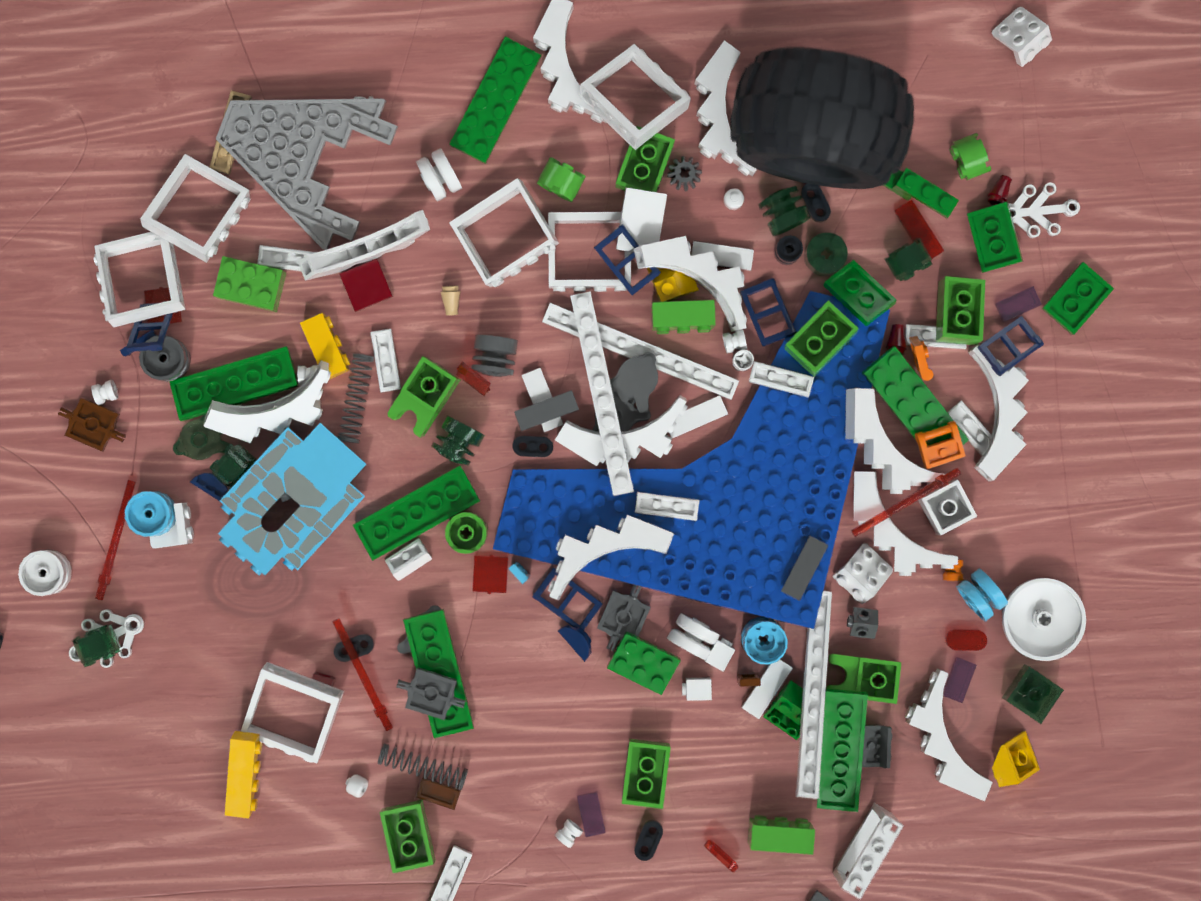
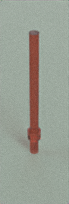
(940, 482)
(105, 578)
(380, 710)

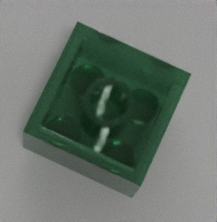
(1032, 694)

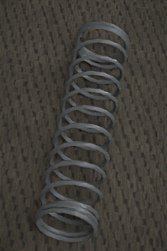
(366, 358)
(385, 748)

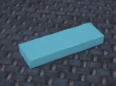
(519, 572)

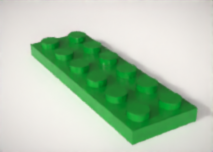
(495, 100)
(234, 383)
(908, 396)
(416, 513)
(435, 652)
(842, 749)

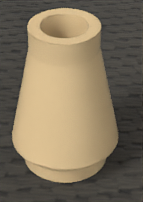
(450, 297)

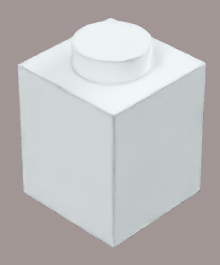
(720, 654)
(697, 689)

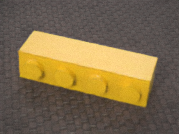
(242, 774)

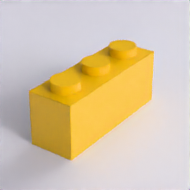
(324, 344)

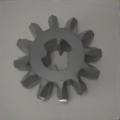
(676, 172)

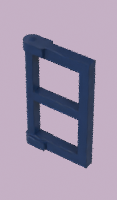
(622, 229)
(780, 307)
(139, 326)
(998, 369)
(559, 612)

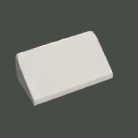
(408, 559)

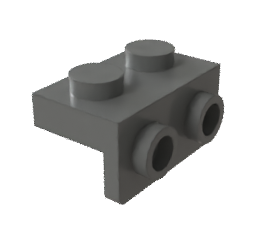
(877, 746)

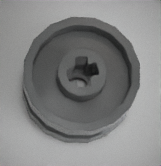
(173, 368)

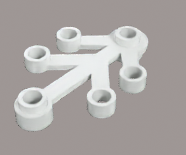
(1037, 211)
(126, 628)

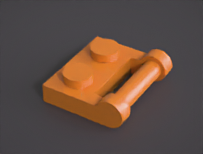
(920, 354)
(942, 451)

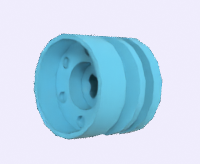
(768, 651)

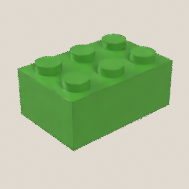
(645, 165)
(249, 284)
(960, 310)
(683, 316)
(821, 338)
(646, 773)
(781, 835)
(407, 836)

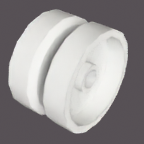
(438, 175)
(48, 562)
(694, 634)

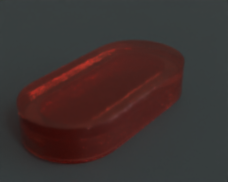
(966, 640)
(722, 856)

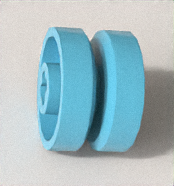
(138, 513)
(982, 594)

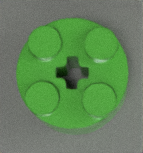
(970, 157)
(561, 179)
(458, 541)

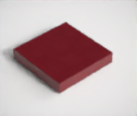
(366, 285)

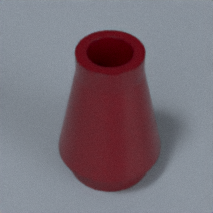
(1000, 191)
(897, 338)

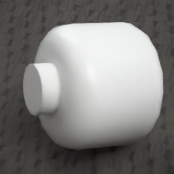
(733, 199)
(356, 785)

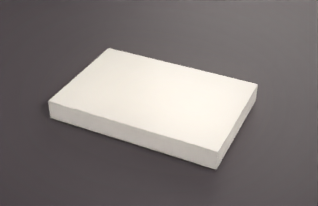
(642, 217)

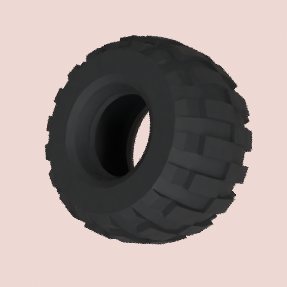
(822, 118)

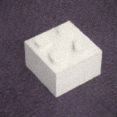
(947, 507)

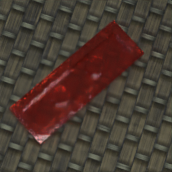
(917, 227)

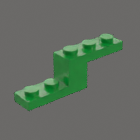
(911, 185)

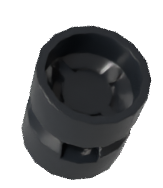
(788, 250)

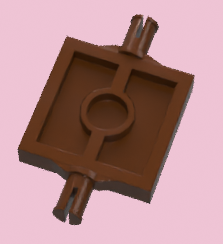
(92, 424)

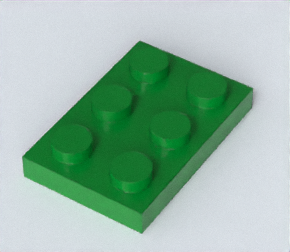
(995, 237)
(859, 292)
(1077, 298)
(643, 663)

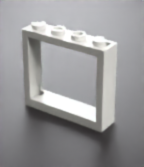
(614, 117)
(167, 192)
(485, 207)
(127, 245)
(581, 285)
(304, 685)
(867, 850)

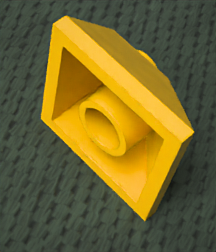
(672, 285)
(1015, 761)

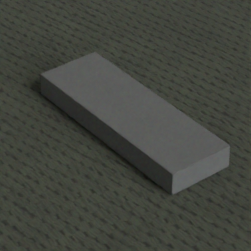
(546, 410)
(804, 568)

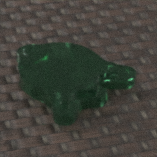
(198, 441)

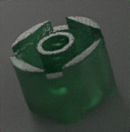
(832, 244)
(908, 259)
(232, 465)
(96, 644)

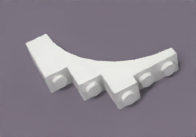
(552, 36)
(713, 111)
(365, 249)
(722, 284)
(1008, 412)
(246, 421)
(865, 428)
(650, 436)
(886, 534)
(577, 554)
(929, 718)

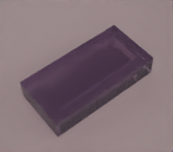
(1018, 304)
(959, 680)
(591, 814)

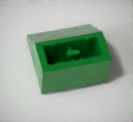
(787, 710)

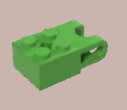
(422, 401)
(860, 673)

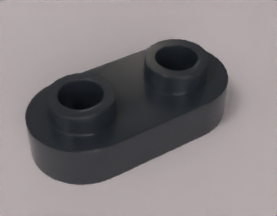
(816, 202)
(532, 446)
(356, 641)
(649, 840)

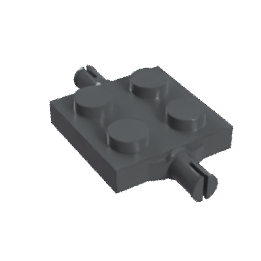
(622, 615)
(431, 693)

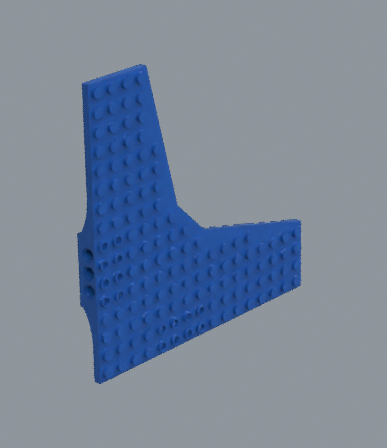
(756, 496)

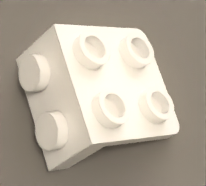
(1023, 35)
(180, 533)
(863, 574)

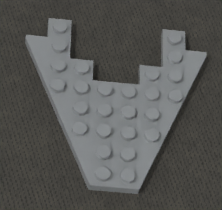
(282, 146)

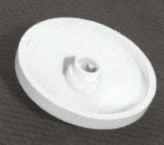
(1044, 619)

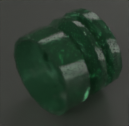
(784, 211)
(457, 441)

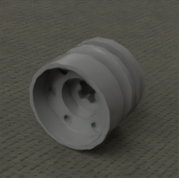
(494, 355)

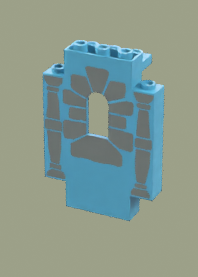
(312, 474)

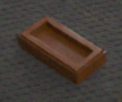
(748, 680)
(438, 793)

